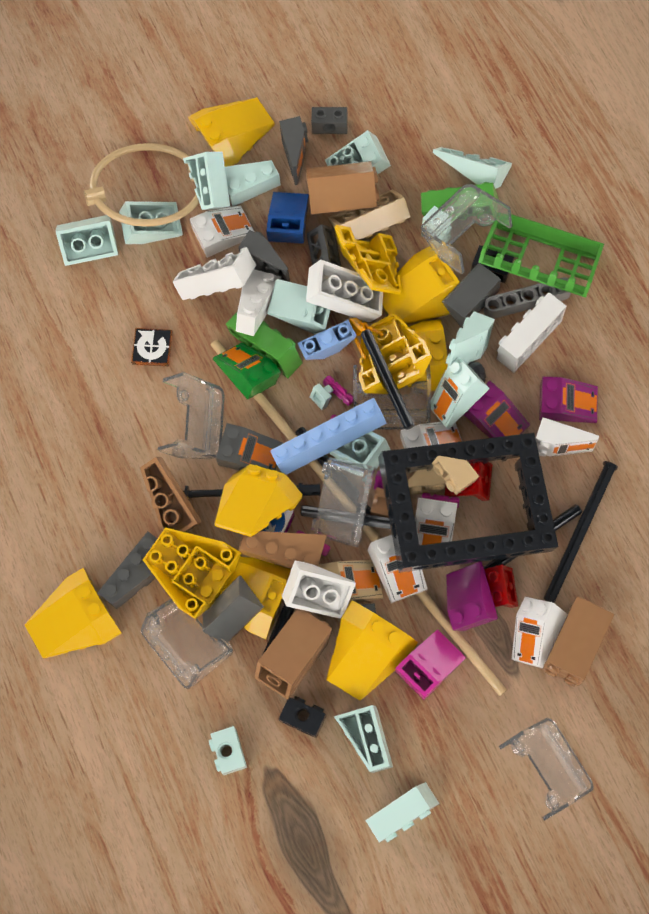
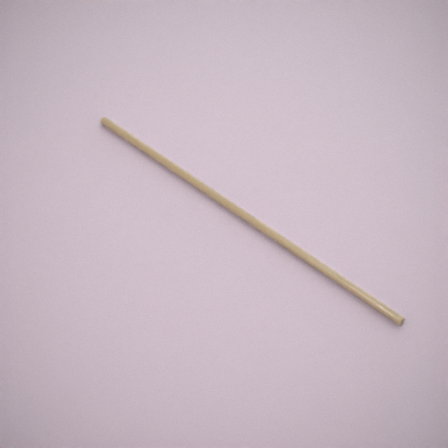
(373, 535)

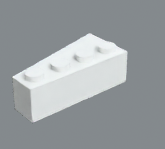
(255, 301)

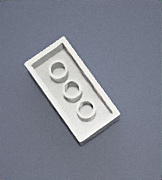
(343, 292)
(530, 332)

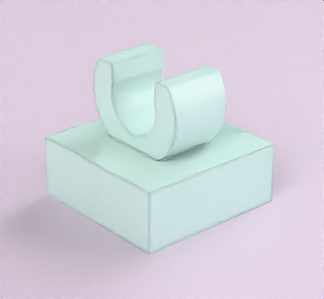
(321, 395)

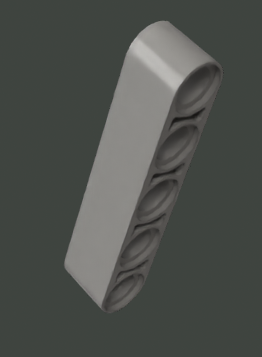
(521, 304)

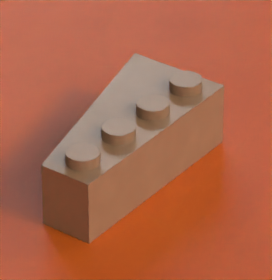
(168, 498)
(283, 547)

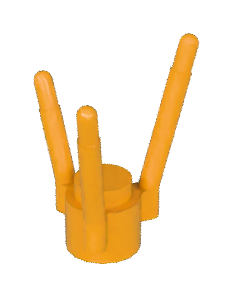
(358, 327)

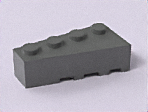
(130, 575)

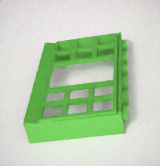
(549, 236)

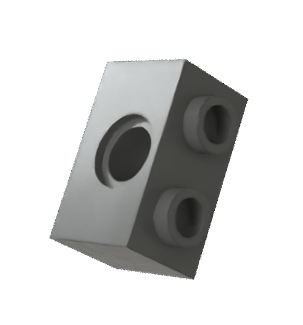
(329, 120)

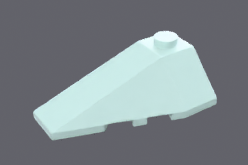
(474, 168)

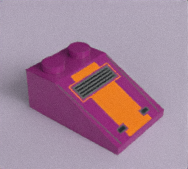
(567, 400)
(496, 414)

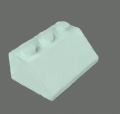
(87, 240)

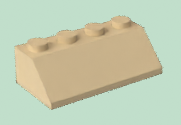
(364, 222)

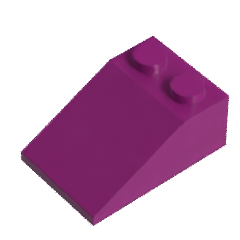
(469, 598)

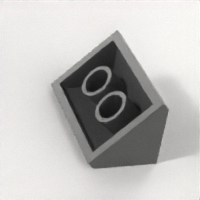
(472, 293)
(231, 611)

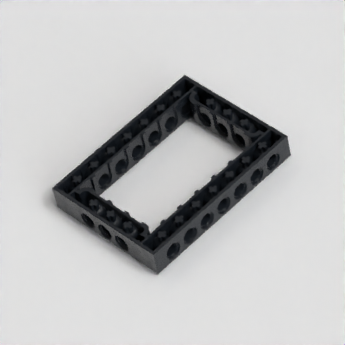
(413, 557)

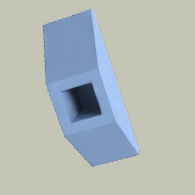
(327, 342)

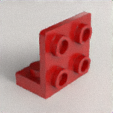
(480, 487)
(502, 586)

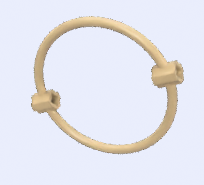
(97, 196)

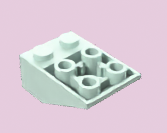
(362, 149)
(290, 305)
(471, 339)

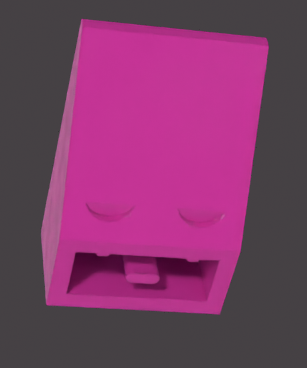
(430, 664)

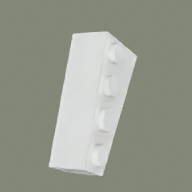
(215, 275)

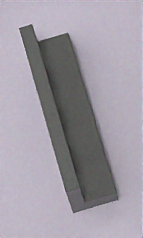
(326, 242)

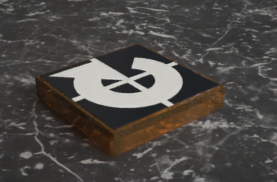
(152, 347)

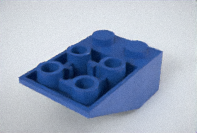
(287, 217)

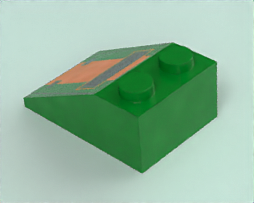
(248, 369)

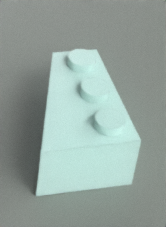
(210, 179)
(250, 180)
(367, 737)
(402, 812)

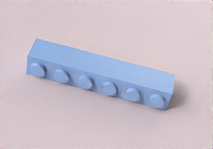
(328, 436)

